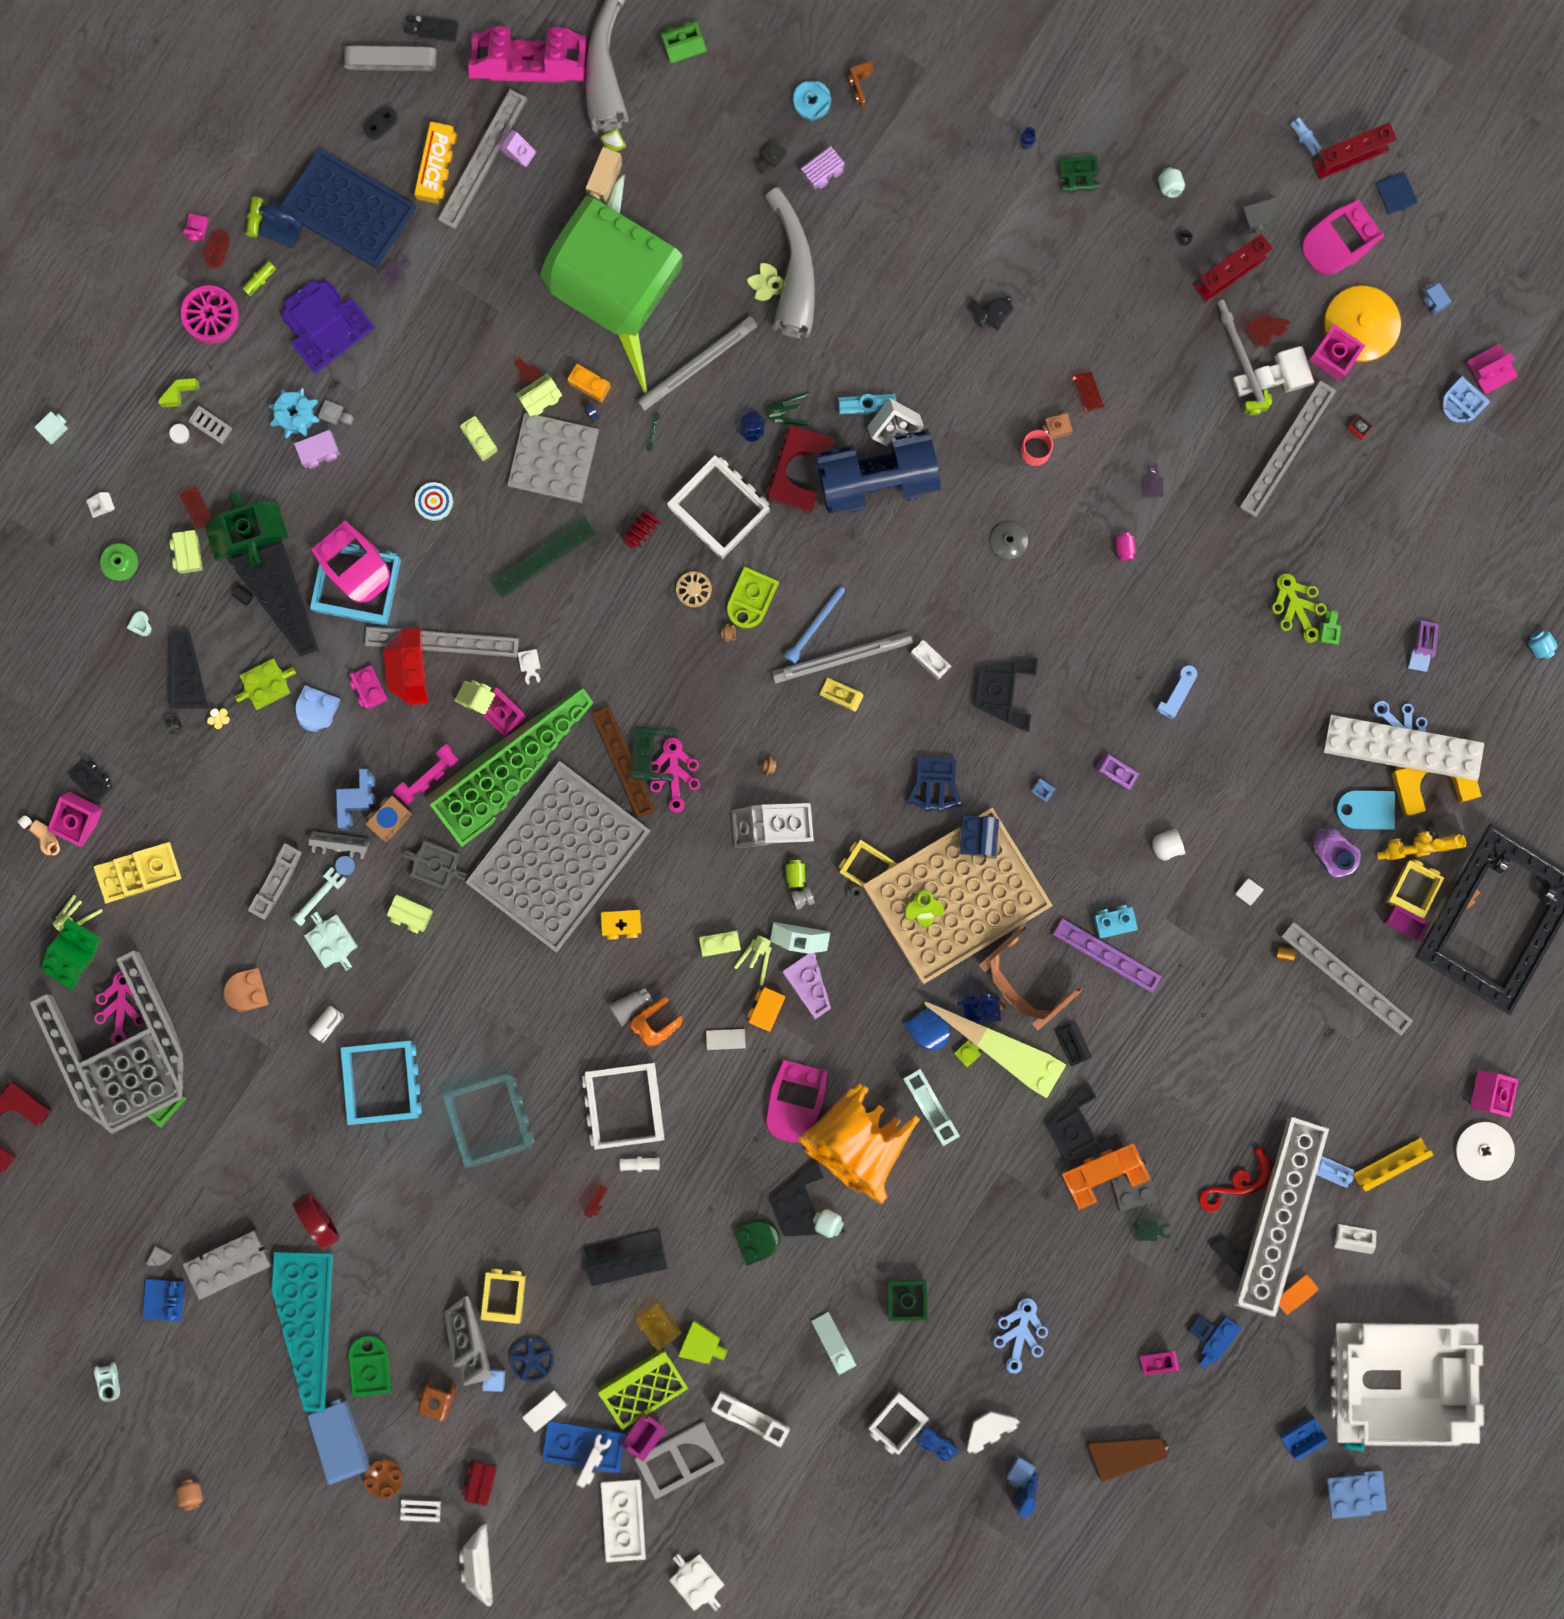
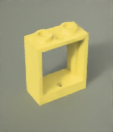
(854, 850)
(1431, 874)
(500, 1316)

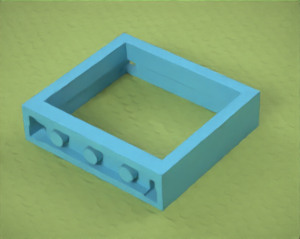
(354, 550)
(412, 1070)

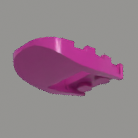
(1326, 249)
(365, 577)
(790, 1120)

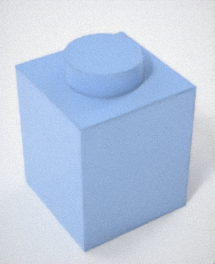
(497, 1382)

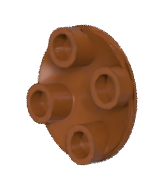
(383, 1479)

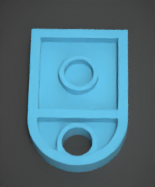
(1368, 810)

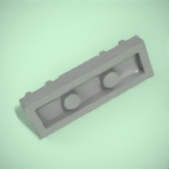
(339, 843)

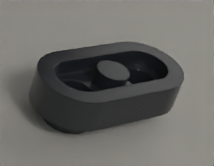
(383, 125)

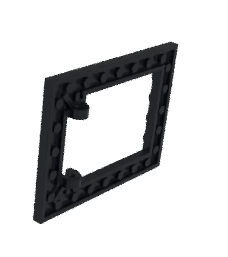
(1492, 847)

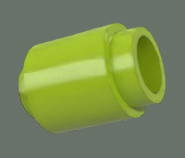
(795, 874)

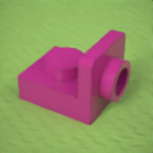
(196, 228)

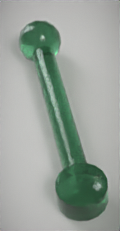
(656, 416)

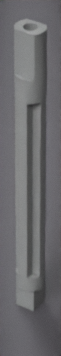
(697, 363)
(842, 657)

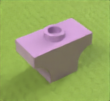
(516, 148)

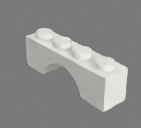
(750, 1418)

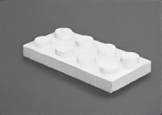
(623, 1520)

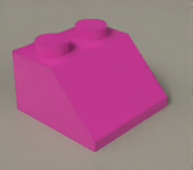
(1337, 353)
(74, 819)
(1494, 1093)

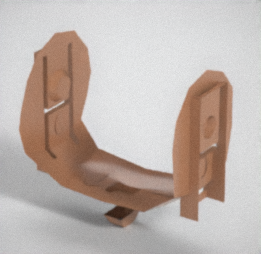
(1013, 997)

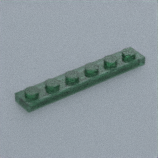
(543, 558)

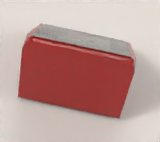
(1360, 427)

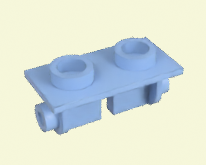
(1335, 1172)

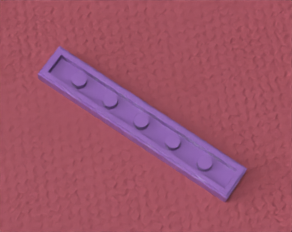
(1107, 955)

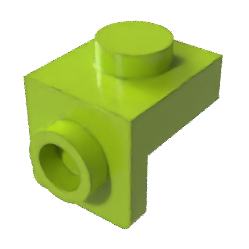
(1256, 408)

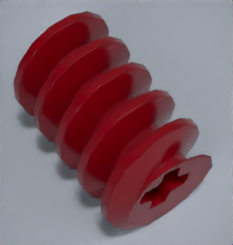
(640, 530)

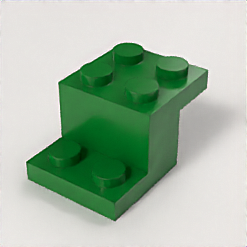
(70, 954)

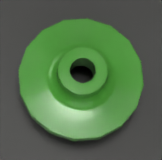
(120, 571)

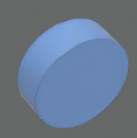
(345, 865)

